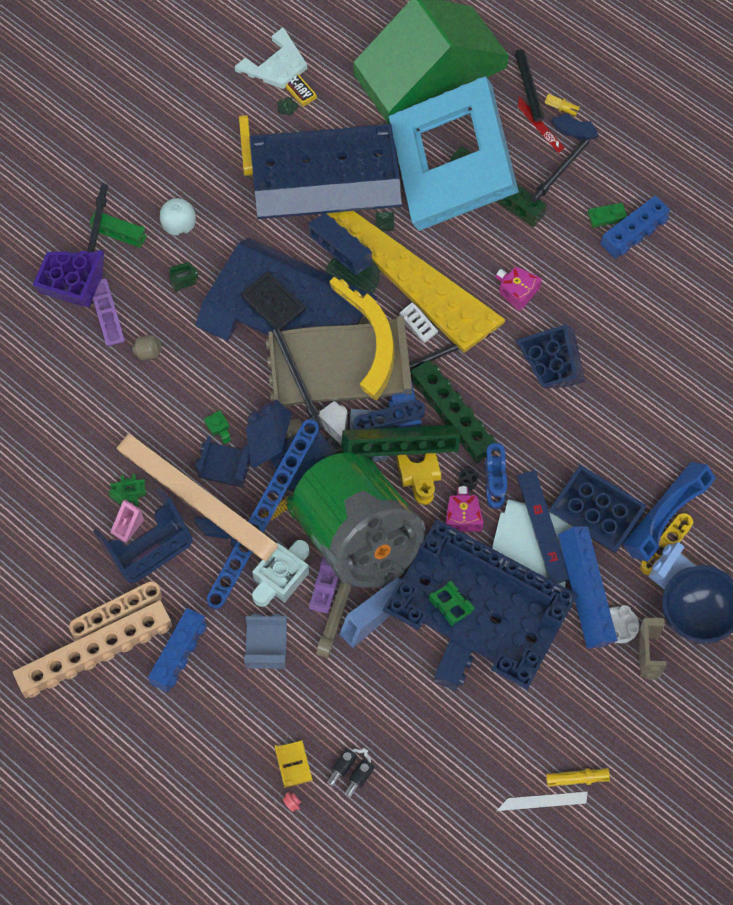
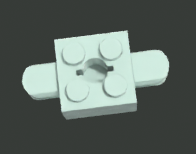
(281, 573)

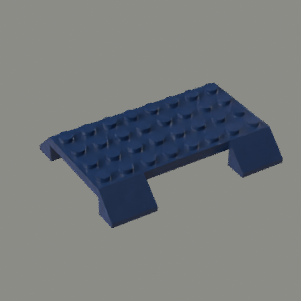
(308, 284)

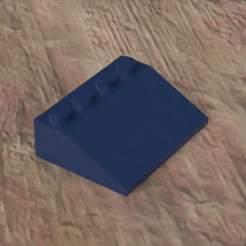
(600, 506)

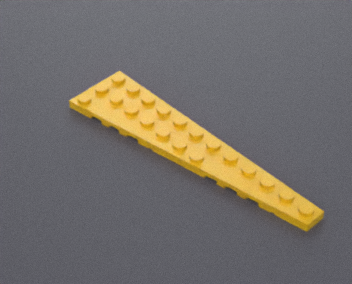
(441, 300)

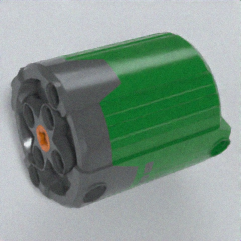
(377, 526)

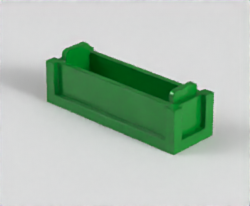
(121, 230)

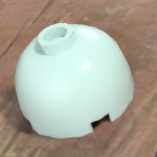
(177, 216)

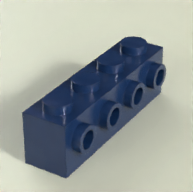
(340, 243)

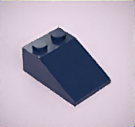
(267, 431)

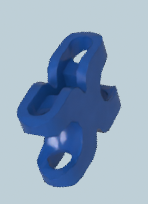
(495, 475)

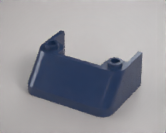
(152, 548)

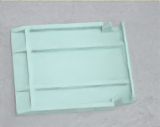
(517, 539)

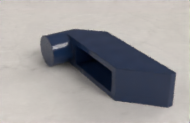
(210, 529)

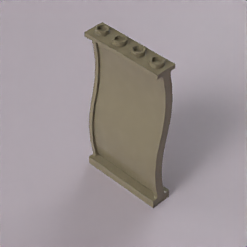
(335, 362)

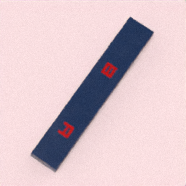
(543, 527)

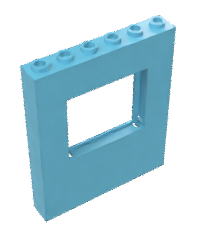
(465, 182)

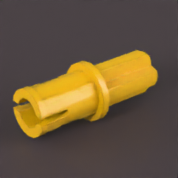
(561, 104)

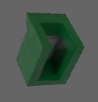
(182, 276)

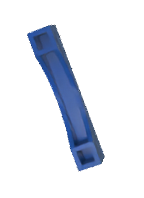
(646, 537)

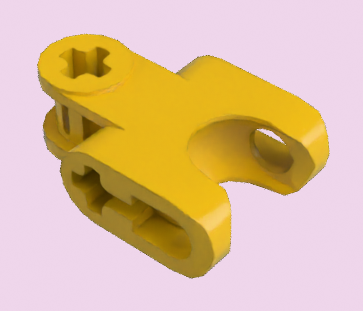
(420, 476)

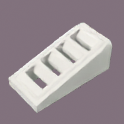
(416, 313)

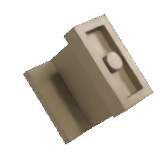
(650, 629)

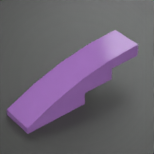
(107, 314)
(324, 588)

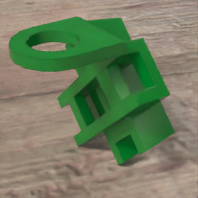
(129, 494)

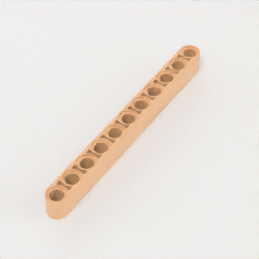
(198, 497)

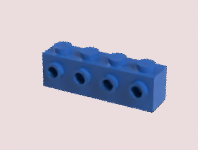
(635, 227)
(177, 650)

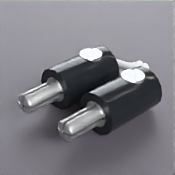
(360, 774)

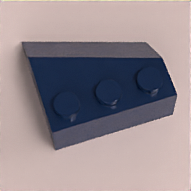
(554, 357)
(318, 450)

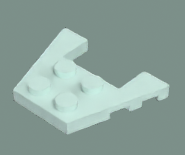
(280, 67)

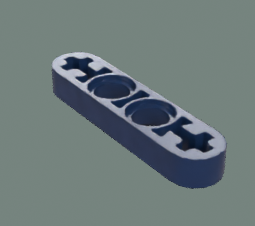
(388, 415)

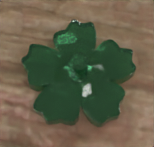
(287, 106)

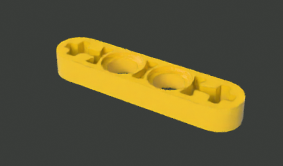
(246, 147)
(664, 541)

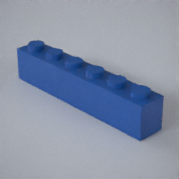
(587, 583)

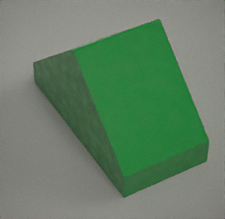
(427, 53)

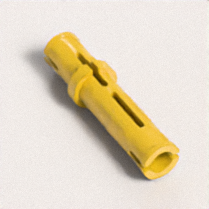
(578, 777)

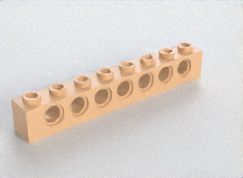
(82, 647)

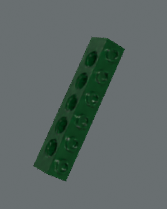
(518, 203)
(428, 372)

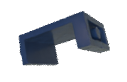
(223, 463)

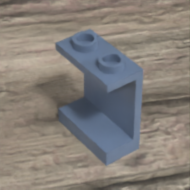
(266, 642)

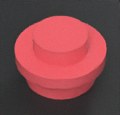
(292, 801)

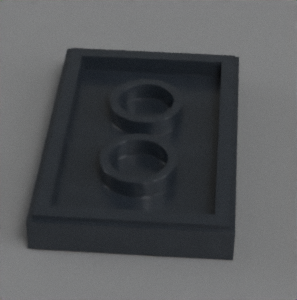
(273, 301)

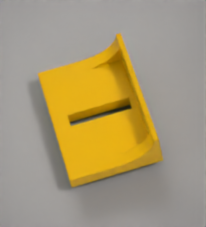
(289, 754)

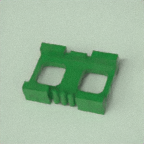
(456, 600)

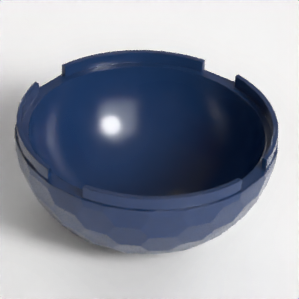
(699, 604)

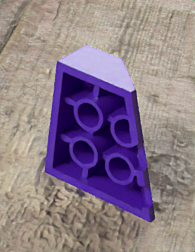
(70, 276)

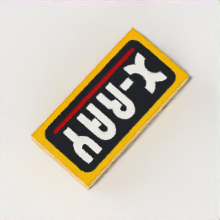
(301, 91)

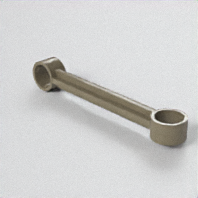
(326, 641)

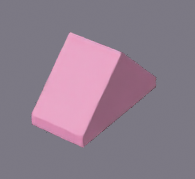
(127, 521)

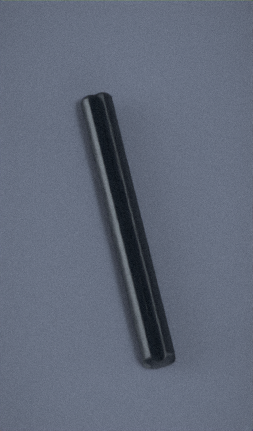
(529, 85)

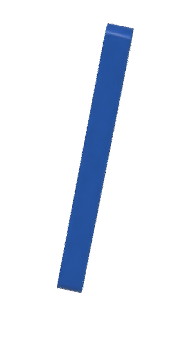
(264, 504)

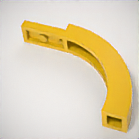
(383, 364)

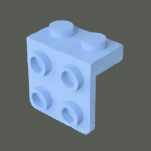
(669, 564)

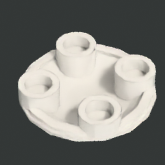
(625, 623)

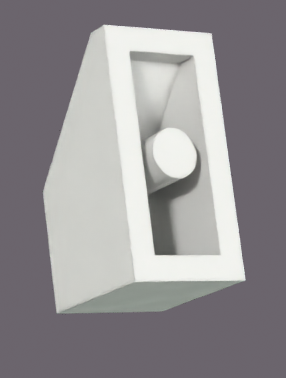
(334, 420)

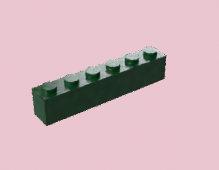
(401, 440)

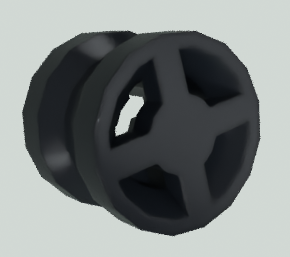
(470, 475)

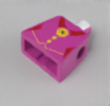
(518, 286)
(464, 512)

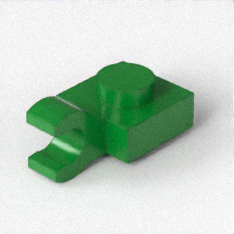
(218, 425)

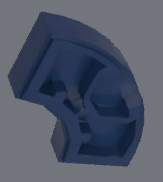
(575, 128)

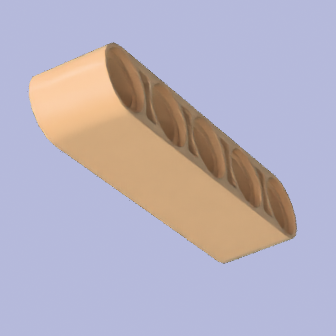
(121, 602)

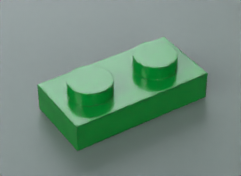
(606, 215)

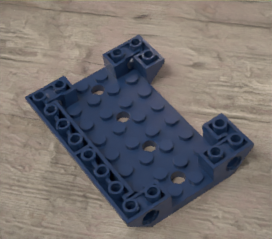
(325, 181)
(495, 588)

